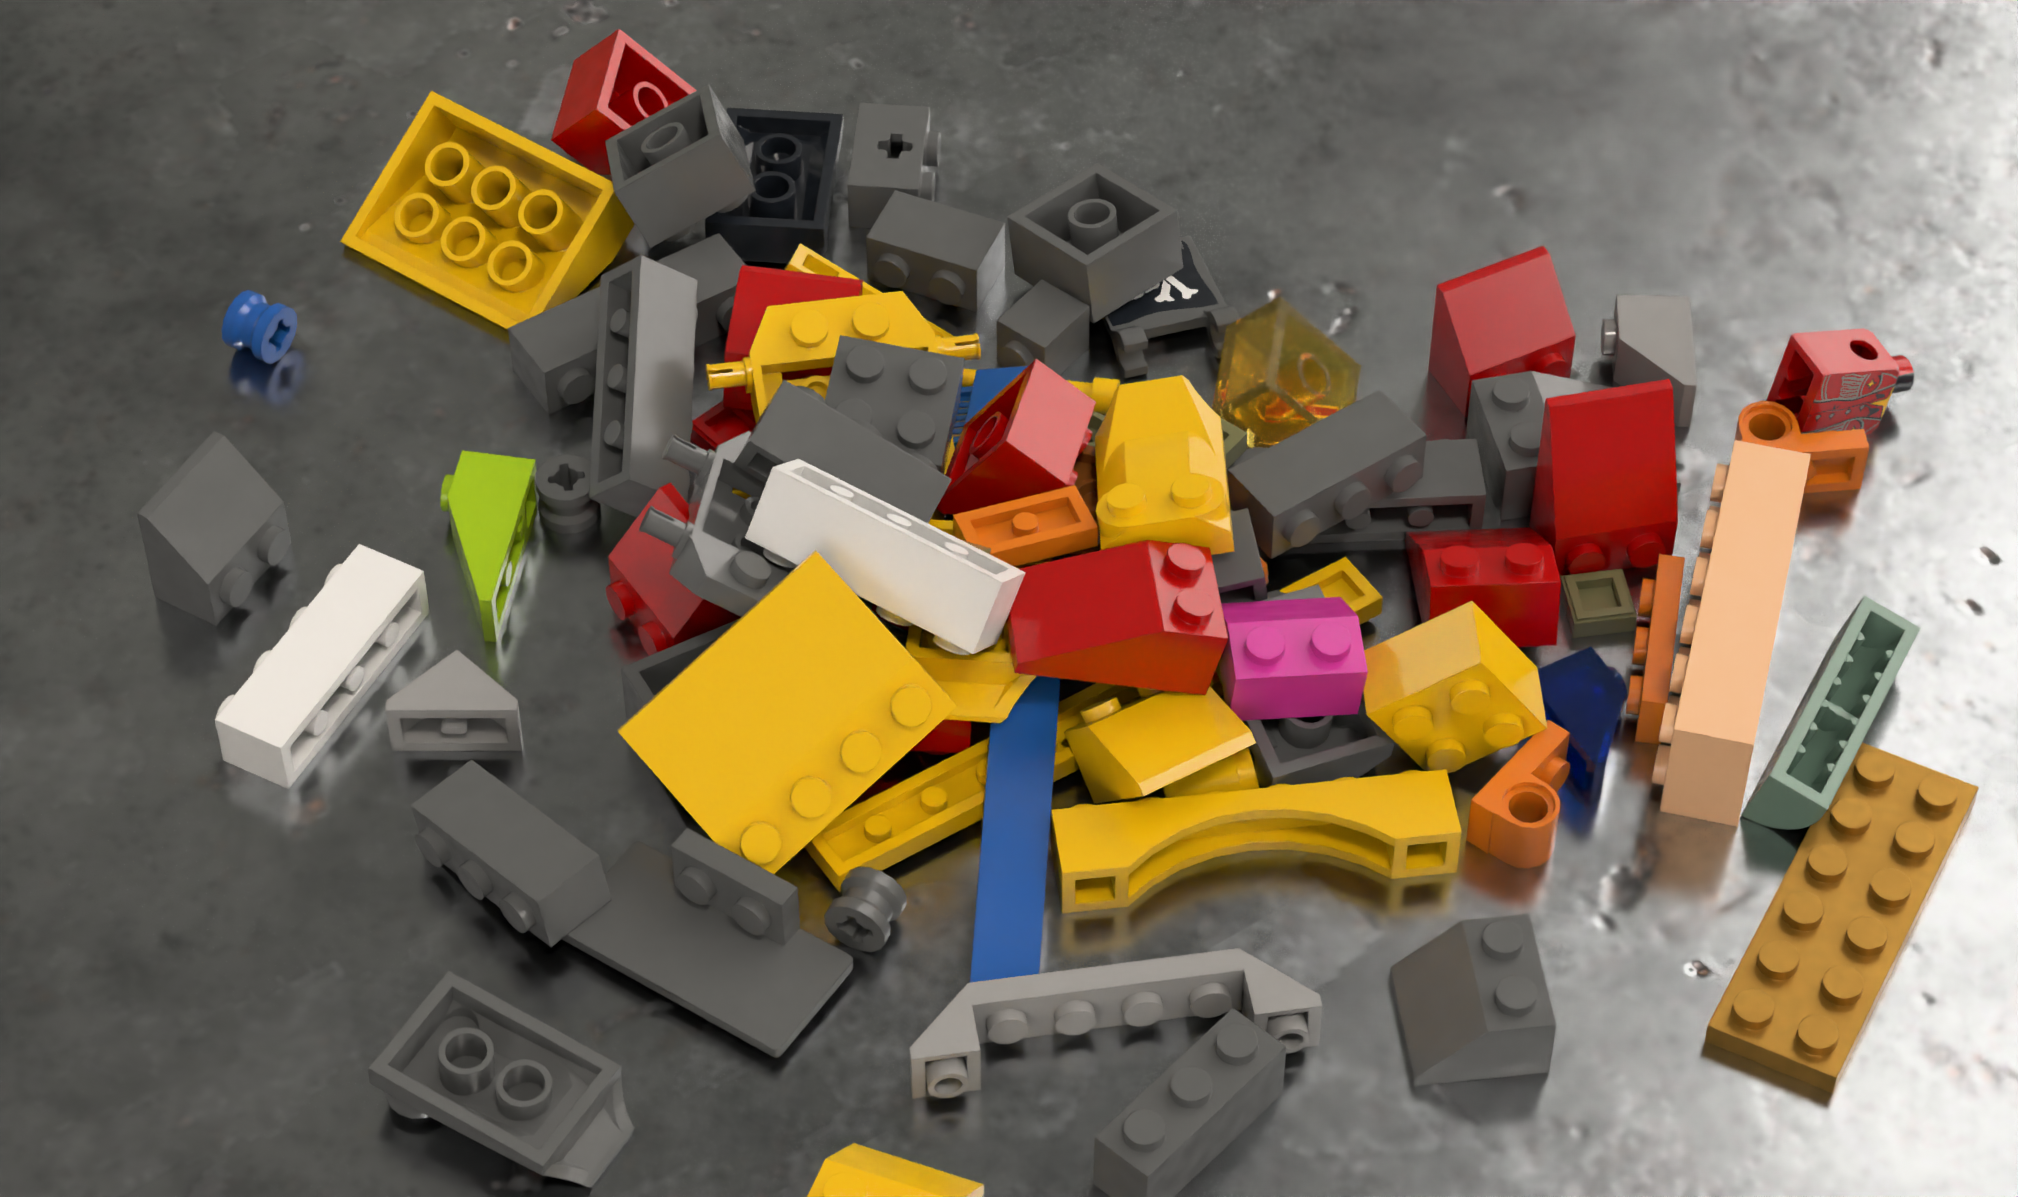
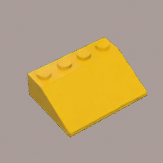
(488, 216)
(787, 717)

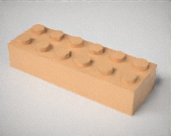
(1729, 633)

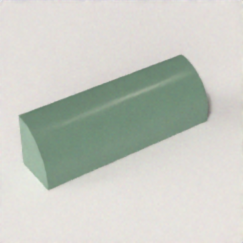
(1832, 718)

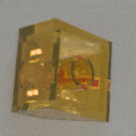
(1281, 375)

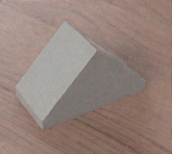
(454, 710)

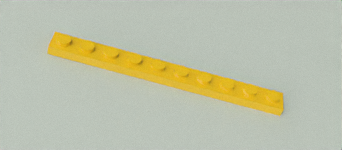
(953, 791)

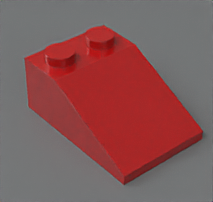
(1608, 478)
(1500, 570)
(1122, 618)

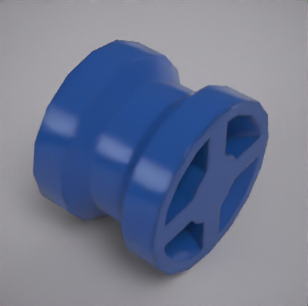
(259, 326)

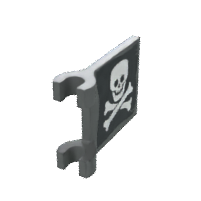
(1174, 305)

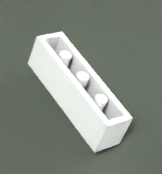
(886, 556)
(322, 666)

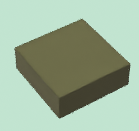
(1597, 603)

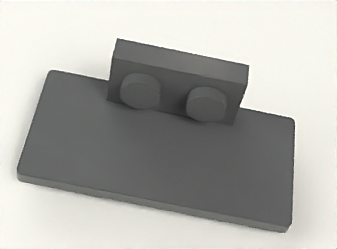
(714, 940)

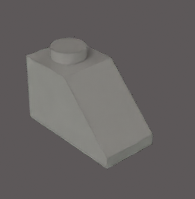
(1651, 343)

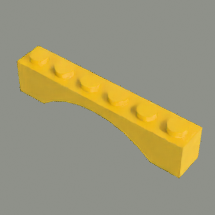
(1385, 823)

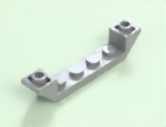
(1129, 993)

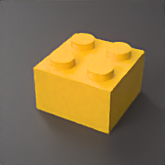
(1453, 690)

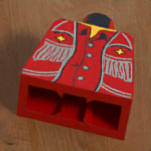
(1838, 380)

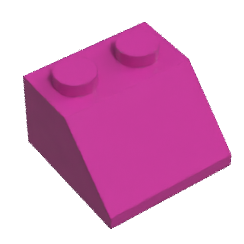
(1292, 659)

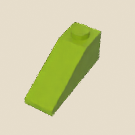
(491, 519)

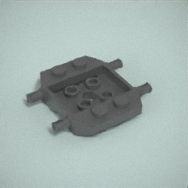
(711, 547)

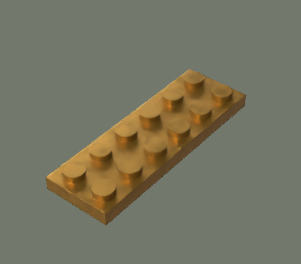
(1842, 918)

